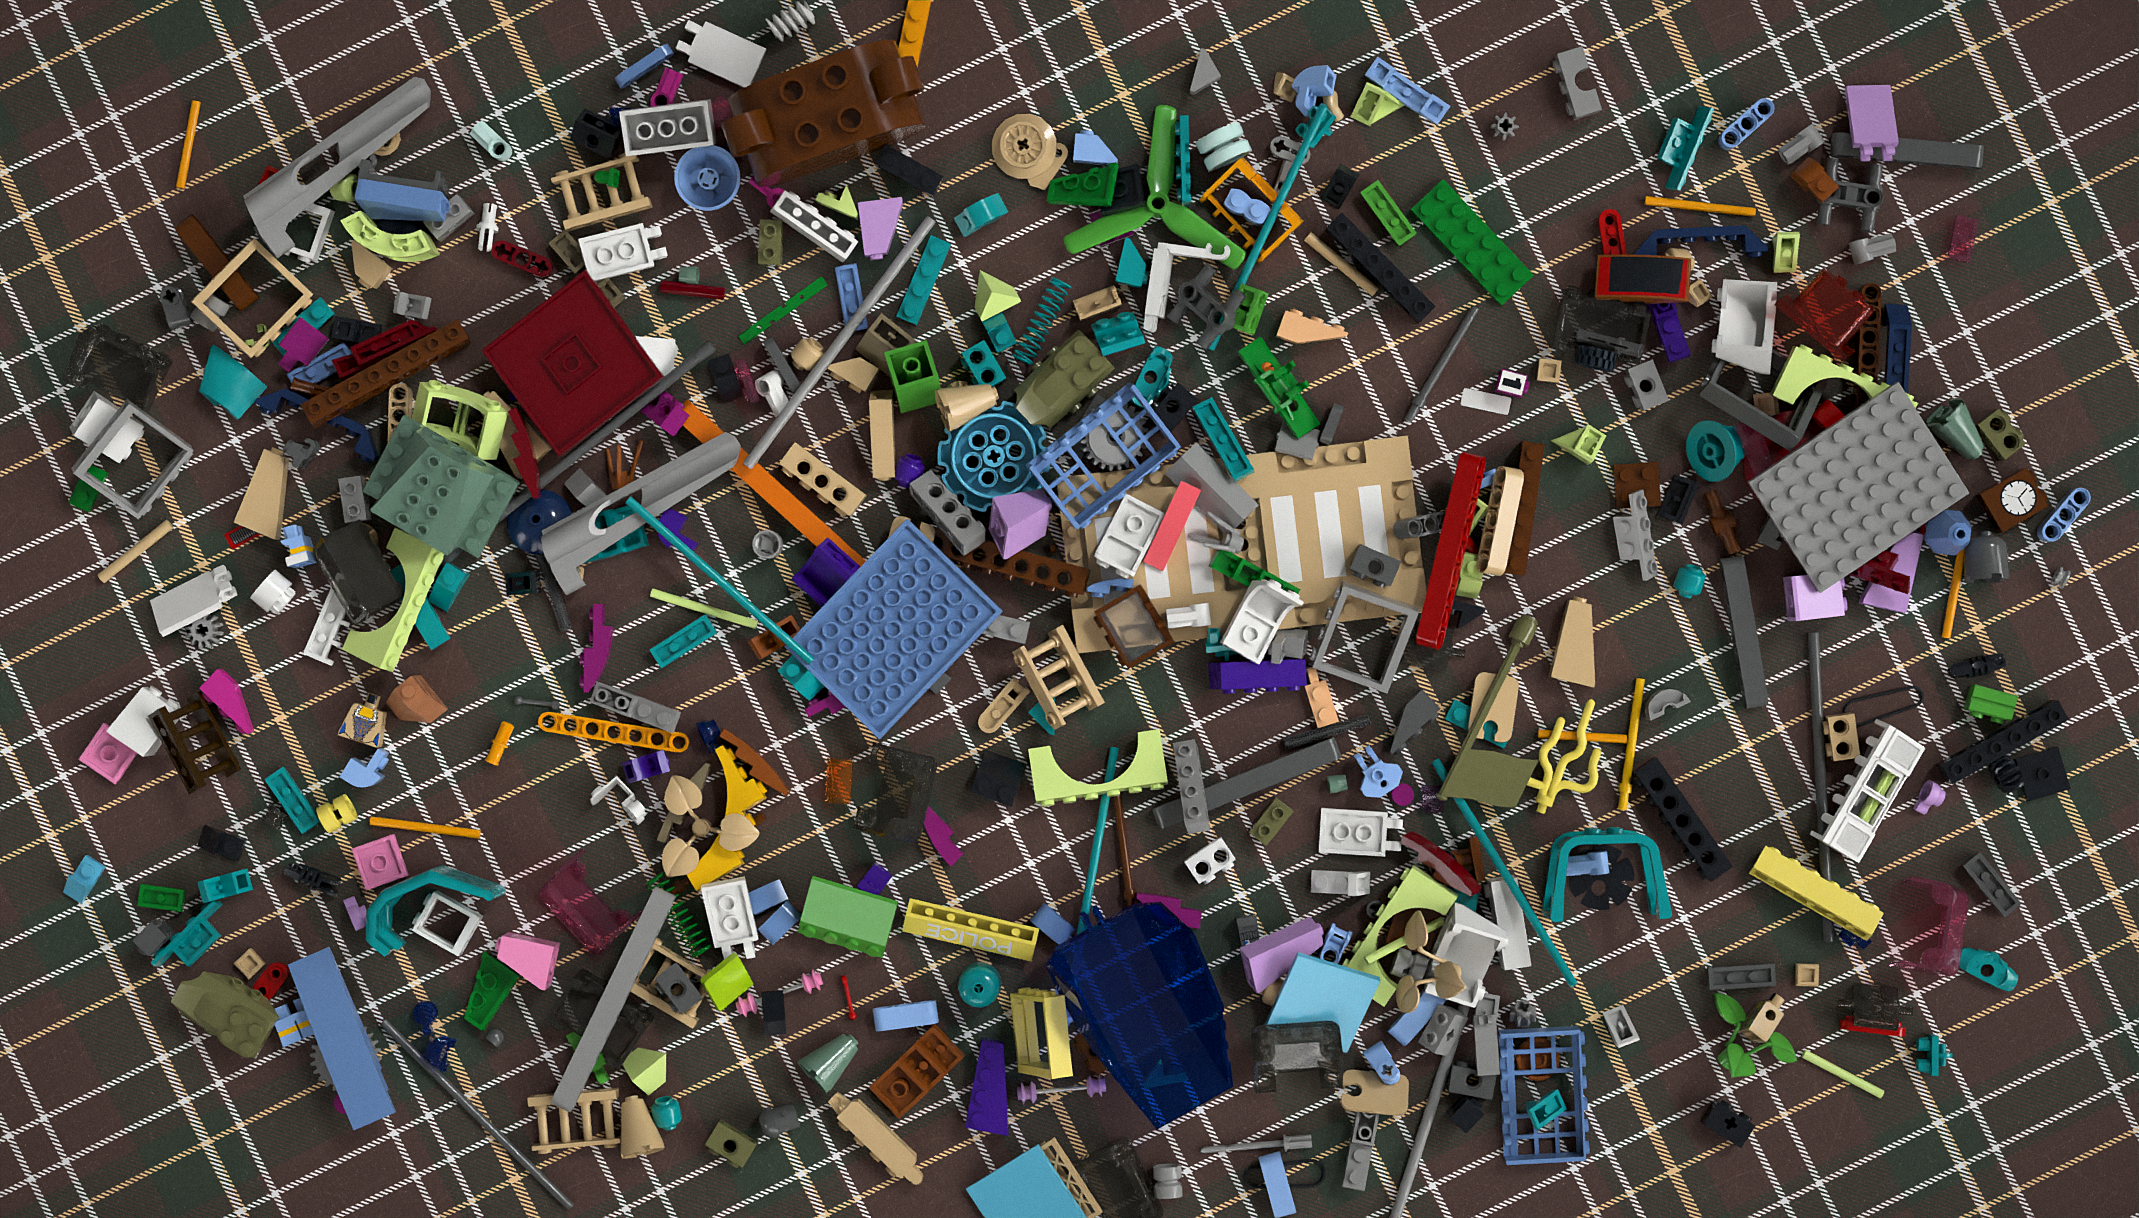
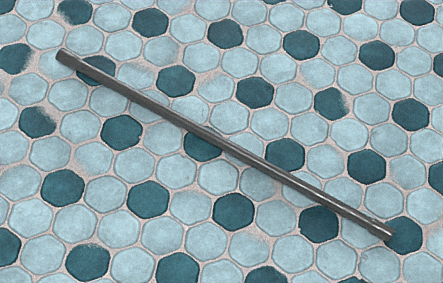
(697, 356)

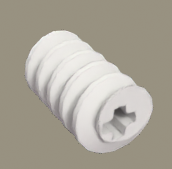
(791, 20)

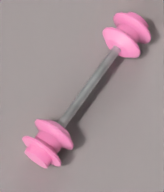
(808, 982)

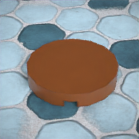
(1523, 1060)

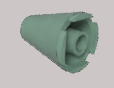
(1956, 428)
(829, 1061)

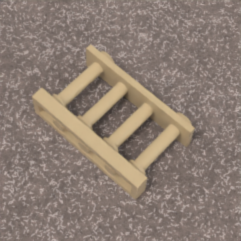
(596, 213)
(1078, 677)
(651, 994)
(585, 1099)

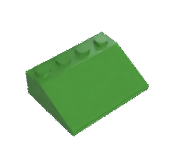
(847, 917)

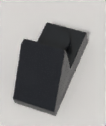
(1339, 186)
(726, 378)
(1467, 612)
(221, 842)
(773, 1012)

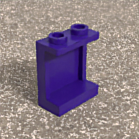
(825, 572)

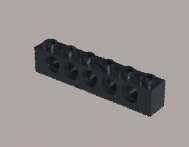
(1379, 268)
(2002, 741)
(1718, 863)

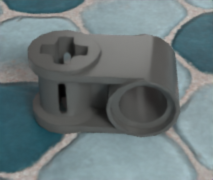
(175, 310)

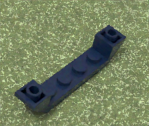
(1750, 242)
(1898, 344)
(365, 445)

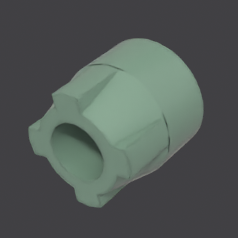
(689, 275)
(1336, 783)

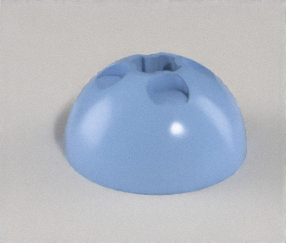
(702, 166)

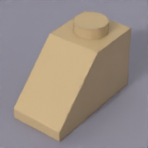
(369, 266)

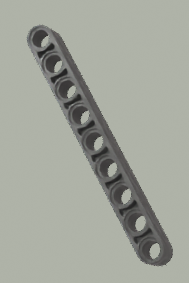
(1254, 780)

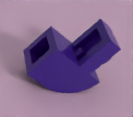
(674, 522)
(646, 766)
(875, 879)

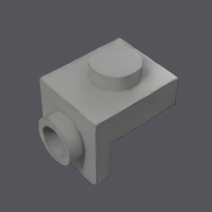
(412, 305)

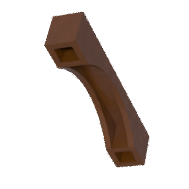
(1530, 462)

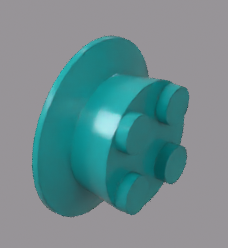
(1713, 450)

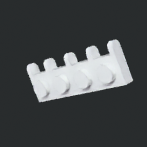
(326, 629)

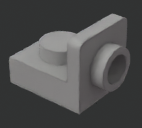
(1488, 1005)

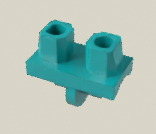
(1324, 127)
(1213, 644)
(1935, 1054)

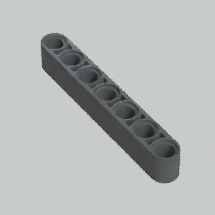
(1916, 152)
(1743, 632)

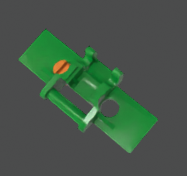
(1283, 385)

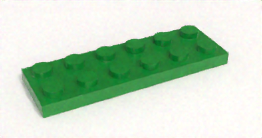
(1472, 242)

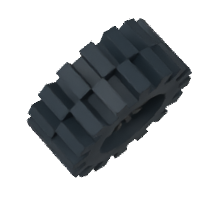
(1595, 358)

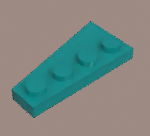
(1183, 152)

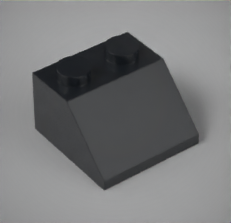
(998, 778)

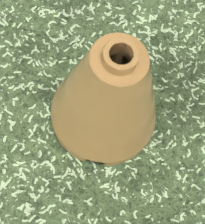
(964, 403)
(638, 1129)

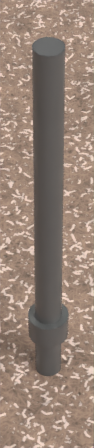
(1420, 400)

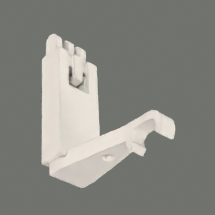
(1161, 274)

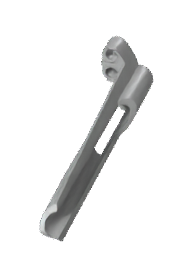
(283, 197)
(577, 537)

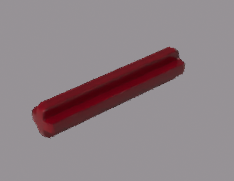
(692, 290)

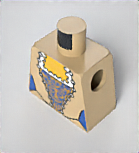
(365, 722)
(1758, 1026)

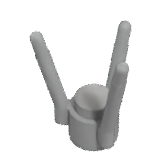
(1231, 543)

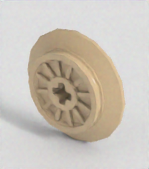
(1030, 161)

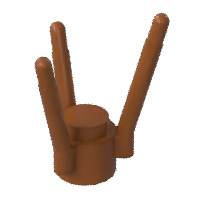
(620, 478)

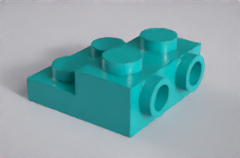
(1117, 333)

